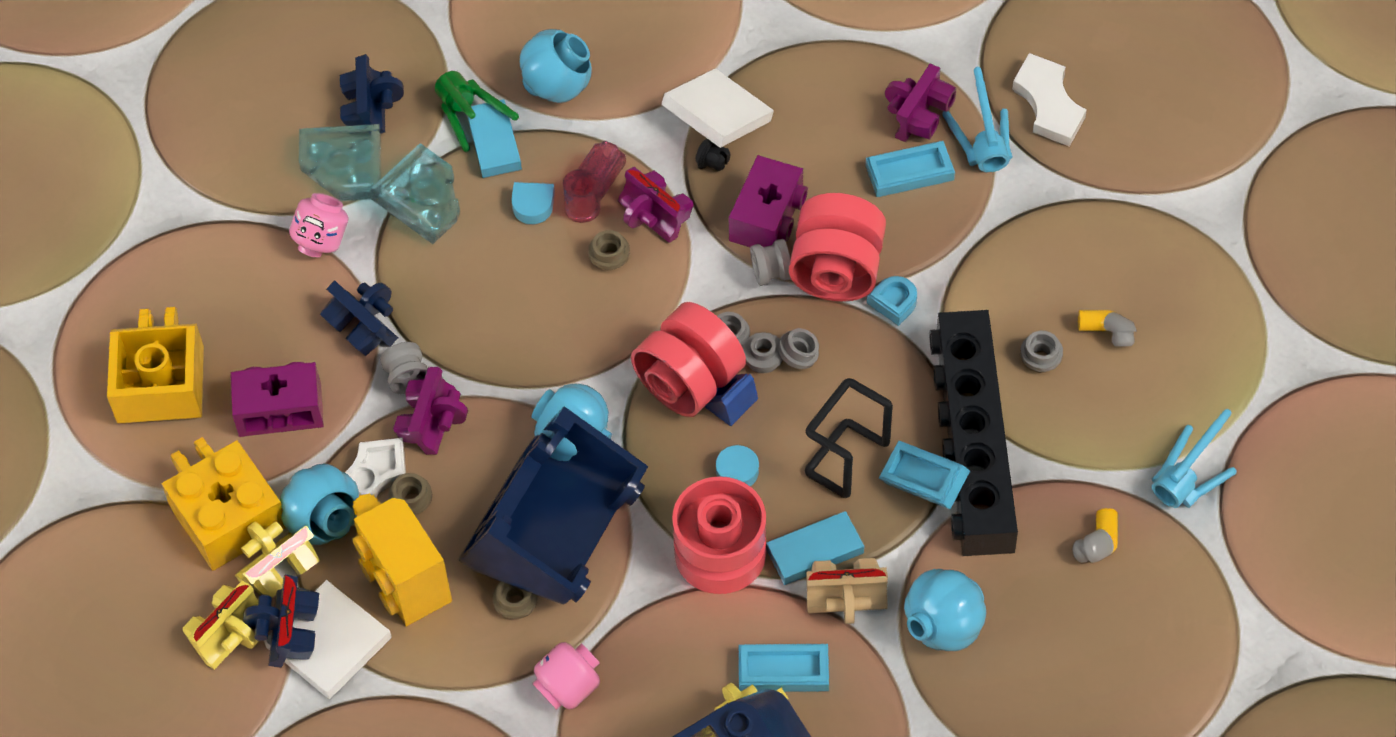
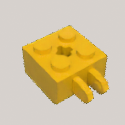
(155, 370)
(220, 500)
(399, 558)

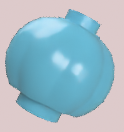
(555, 65)
(580, 400)
(325, 498)
(945, 610)

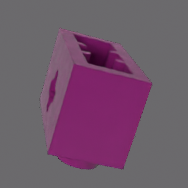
(767, 203)
(276, 399)

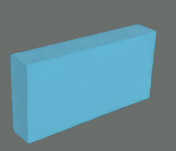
(494, 141)
(910, 169)
(924, 474)
(826, 540)
(785, 666)

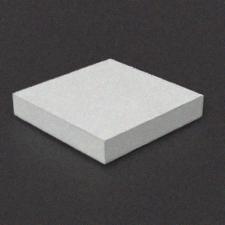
(717, 107)
(343, 641)

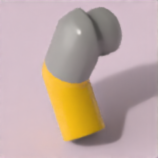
(1108, 320)
(1100, 542)

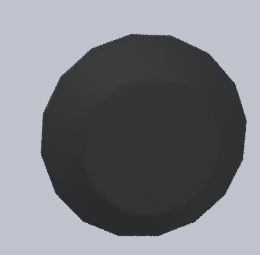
(712, 156)

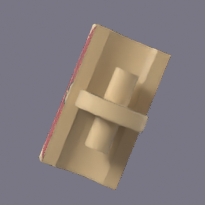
(846, 589)

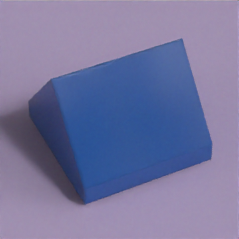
(734, 399)

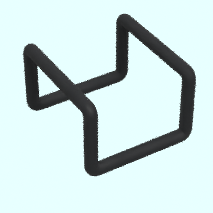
(829, 444)

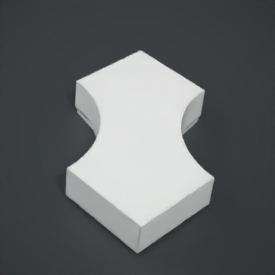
(1042, 86)
(377, 465)

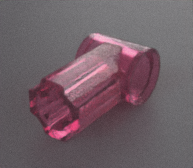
(591, 181)

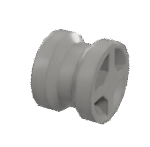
(770, 262)
(403, 364)

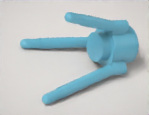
(989, 149)
(1177, 483)

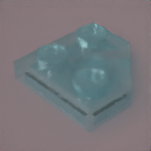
(342, 159)
(420, 193)

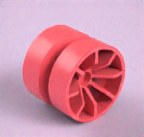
(837, 247)
(688, 359)
(719, 535)

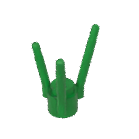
(458, 96)

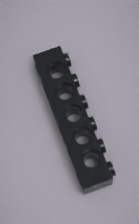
(970, 336)

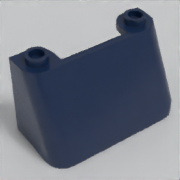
(554, 511)

